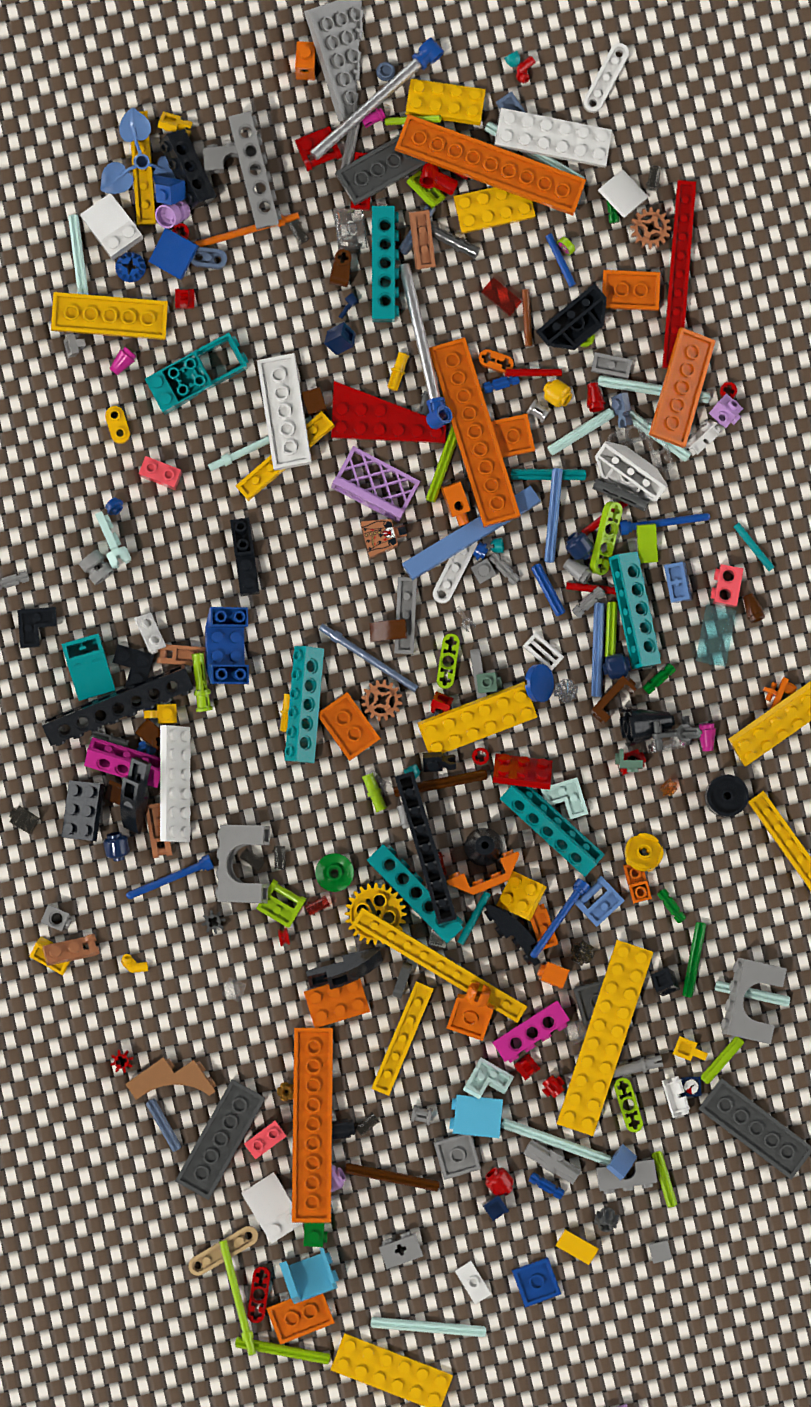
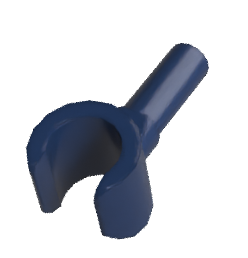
(352, 300)

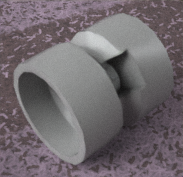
(90, 564)

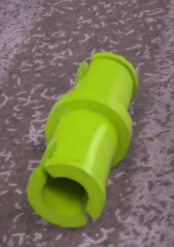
(374, 792)

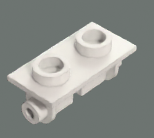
(707, 431)
(150, 632)
(673, 1089)

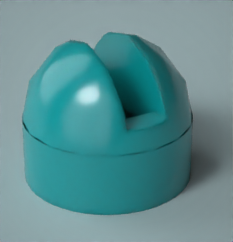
(513, 59)
(498, 545)
(414, 768)

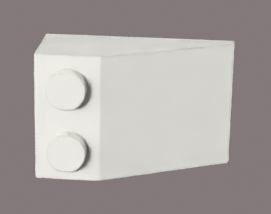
(111, 226)
(271, 1207)

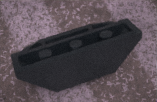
(576, 321)

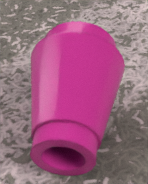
(123, 360)
(708, 736)

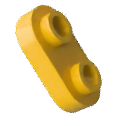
(117, 424)

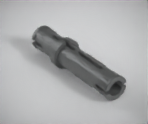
(458, 243)
(613, 491)

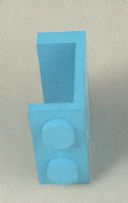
(476, 1116)
(309, 1276)

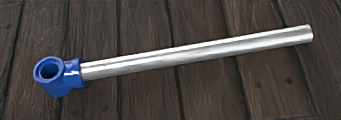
(428, 53)
(438, 413)

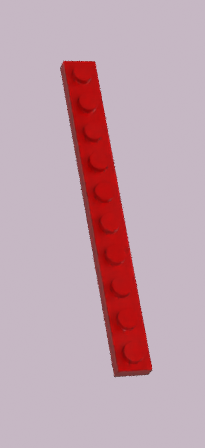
(679, 265)

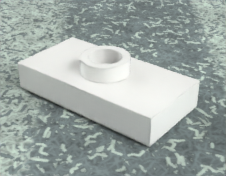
(473, 1282)

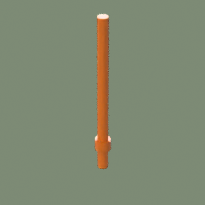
(243, 231)

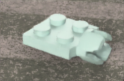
(113, 542)

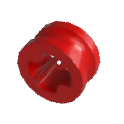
(181, 225)
(733, 388)
(485, 758)
(283, 937)

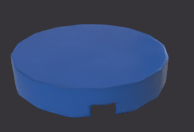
(539, 683)

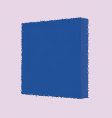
(173, 253)
(536, 1282)

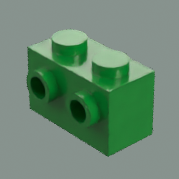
(314, 1235)

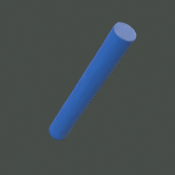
(560, 260)

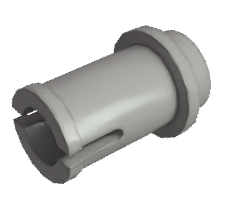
(404, 822)

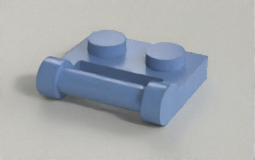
(603, 906)

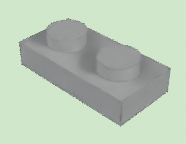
(611, 365)

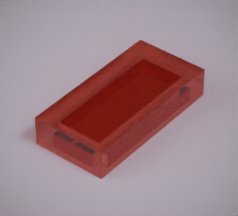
(501, 297)

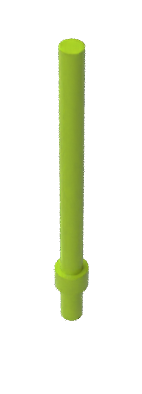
(247, 1334)

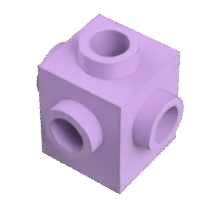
(726, 411)

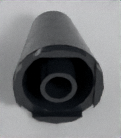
(638, 724)
(482, 856)

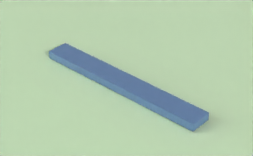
(462, 538)

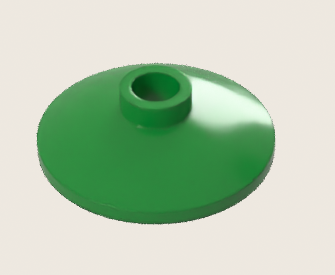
(344, 876)

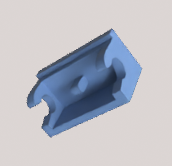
(678, 582)

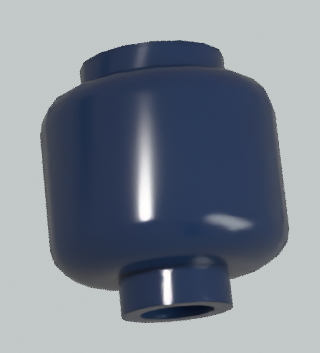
(579, 546)
(616, 666)
(116, 846)

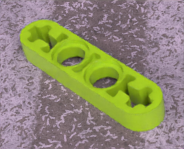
(603, 537)

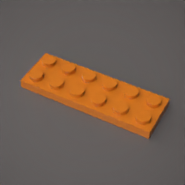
(682, 387)

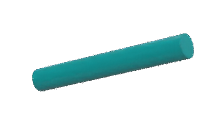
(754, 547)
(474, 917)

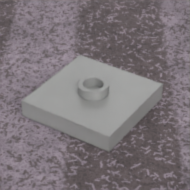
(457, 1156)

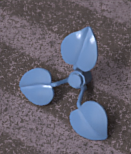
(115, 177)

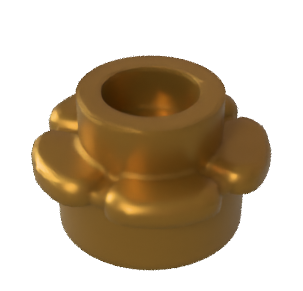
(281, 1091)

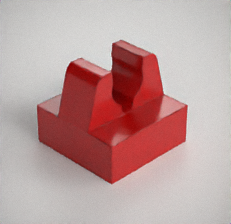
(184, 298)
(441, 702)
(526, 1066)

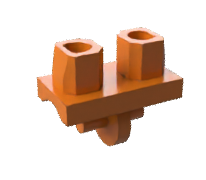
(784, 687)

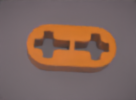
(497, 357)

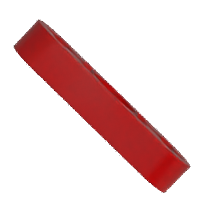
(251, 1308)

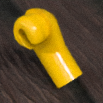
(132, 966)

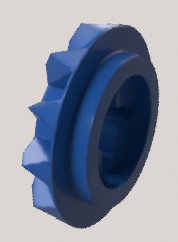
(135, 274)

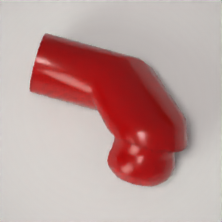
(522, 67)

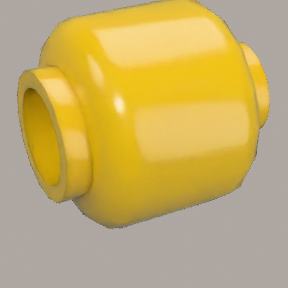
(557, 393)

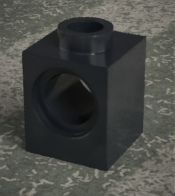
(665, 982)

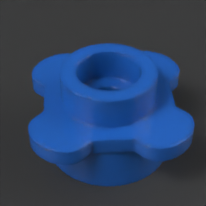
(144, 747)

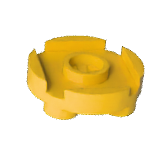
(638, 861)

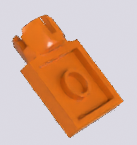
(472, 1012)

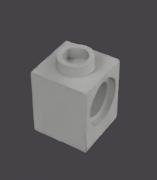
(50, 912)

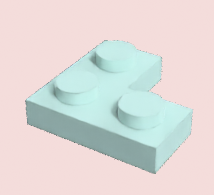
(570, 793)
(487, 1074)

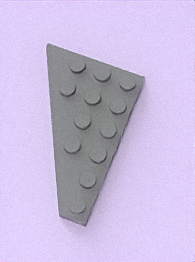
(336, 37)

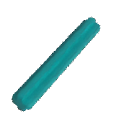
(546, 474)

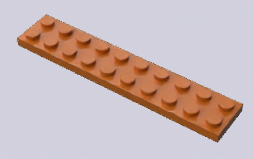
(490, 164)
(474, 432)
(312, 1125)

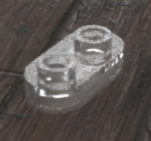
(672, 744)

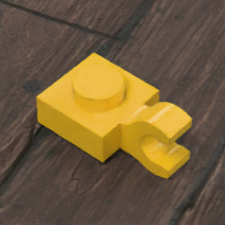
(173, 122)
(165, 713)
(687, 1048)

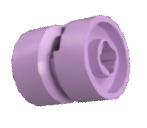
(171, 215)

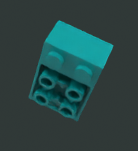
(178, 383)
(88, 667)

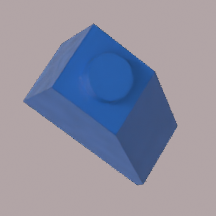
(168, 190)

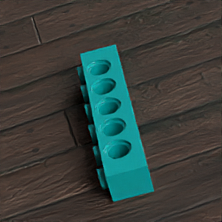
(381, 215)
(628, 604)
(304, 704)
(553, 828)
(378, 860)

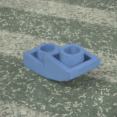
(621, 1162)

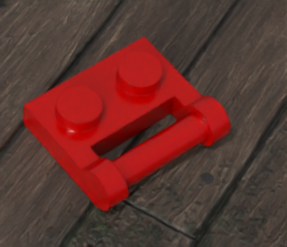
(309, 142)

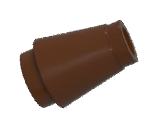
(753, 608)

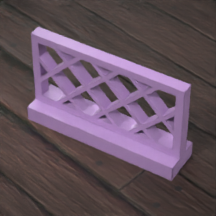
(367, 498)

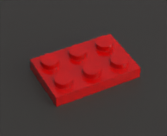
(522, 771)

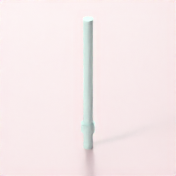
(227, 459)

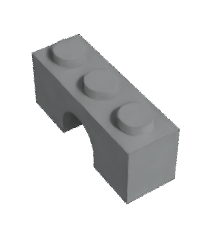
(216, 156)
(643, 1175)

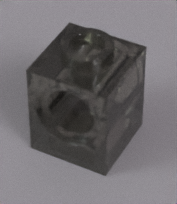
(24, 819)

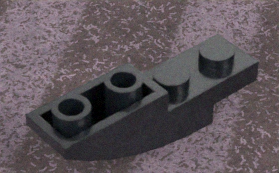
(244, 556)
(133, 799)
(510, 926)
(352, 968)

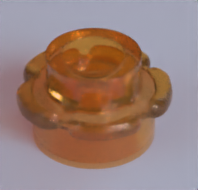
(668, 787)

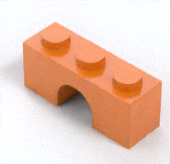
(552, 974)

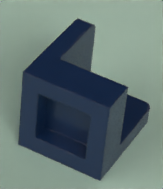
(340, 338)
(495, 1207)

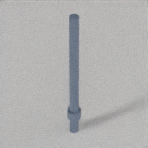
(337, 637)

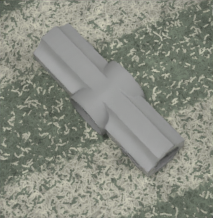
(552, 1161)

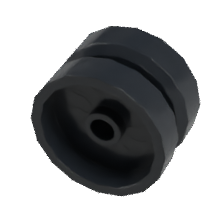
(715, 796)

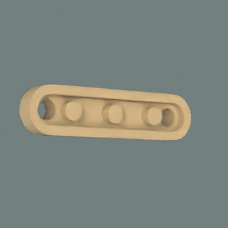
(213, 1255)

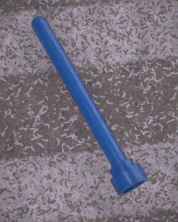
(626, 526)
(204, 864)
(580, 888)

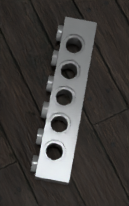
(237, 123)

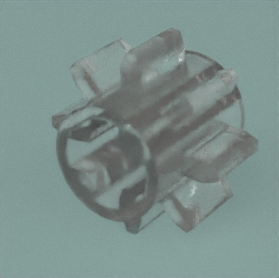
(565, 690)

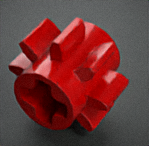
(119, 1066)
(553, 1086)

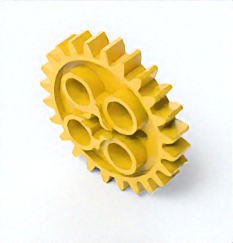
(391, 905)

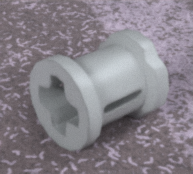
(532, 410)
(421, 1115)

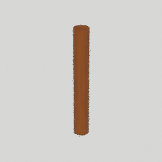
(527, 318)

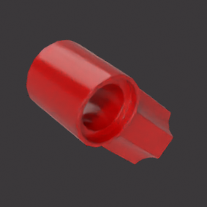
(431, 178)

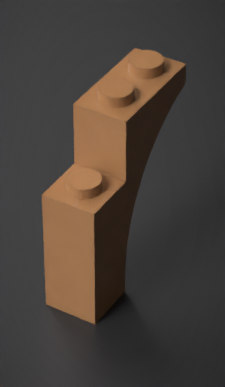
(162, 1074)

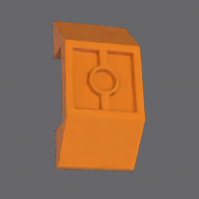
(507, 862)

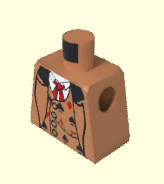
(381, 536)

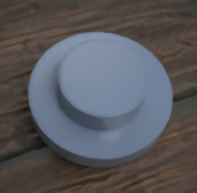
(385, 71)

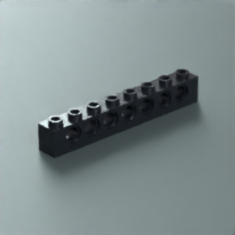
(57, 737)
(426, 849)

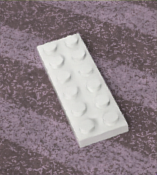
(553, 137)
(284, 412)
(175, 783)

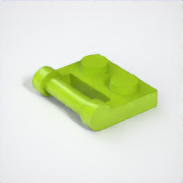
(278, 910)

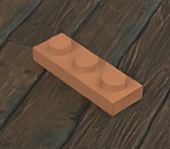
(422, 239)

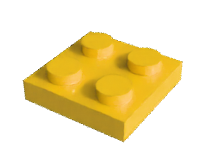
(521, 896)

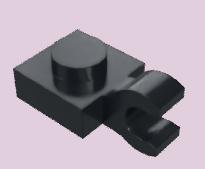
(435, 762)

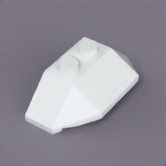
(629, 471)

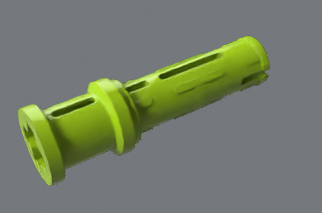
(202, 691)

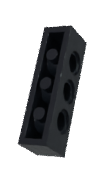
(187, 166)

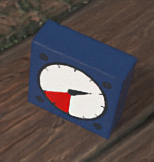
(691, 1086)

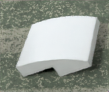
(623, 193)

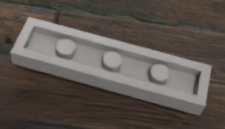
(406, 610)

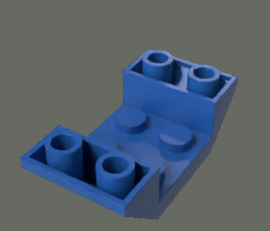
(226, 645)

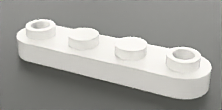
(606, 77)
(452, 574)

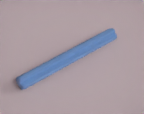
(553, 515)
(598, 649)

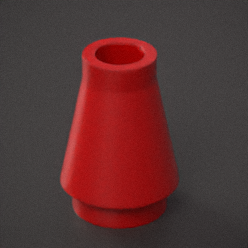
(595, 400)

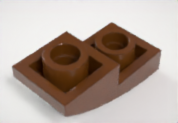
(388, 630)

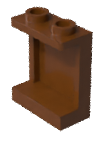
(598, 712)

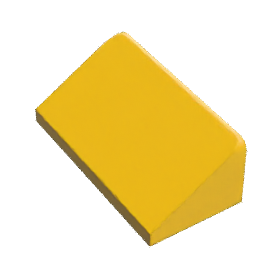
(38, 955)
(577, 1247)

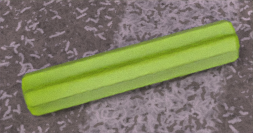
(611, 626)
(722, 1059)
(664, 1179)

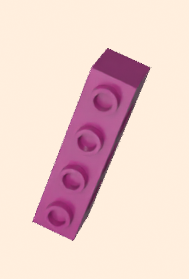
(117, 759)
(554, 1011)

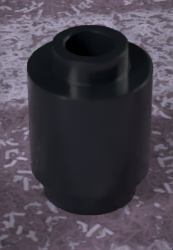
(342, 1129)

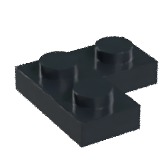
(30, 621)
(138, 662)

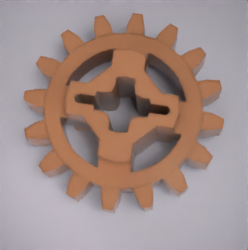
(643, 225)
(376, 693)

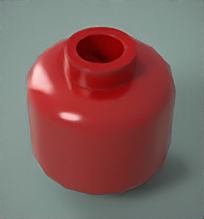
(499, 1181)

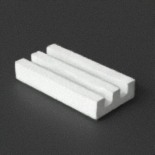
(537, 656)

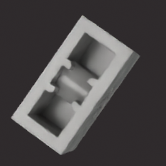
(394, 1258)

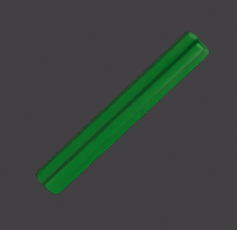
(694, 959)

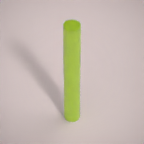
(401, 120)

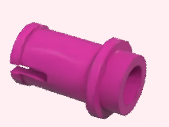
(374, 117)

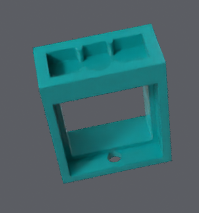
(241, 357)

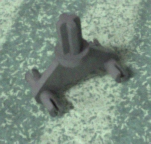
(684, 733)

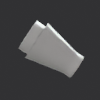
(580, 572)

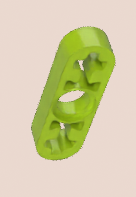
(454, 648)
(619, 1092)

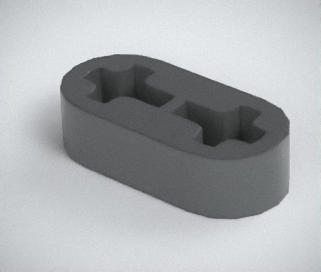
(402, 980)

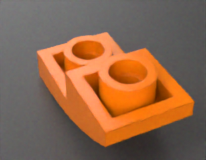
(637, 884)

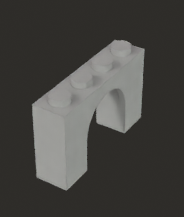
(232, 839)
(736, 1020)

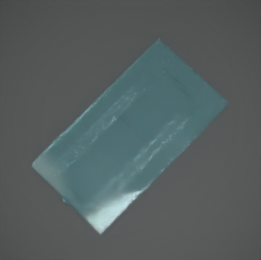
(715, 636)

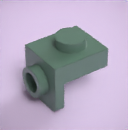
(488, 682)
(631, 765)

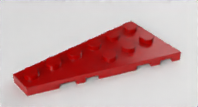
(371, 418)

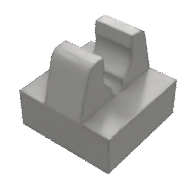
(73, 346)

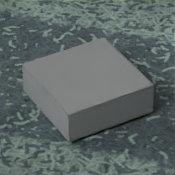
(660, 1251)

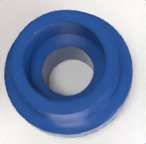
(114, 506)
(480, 551)

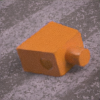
(305, 61)
(453, 493)

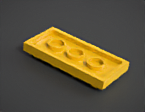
(450, 101)
(491, 209)

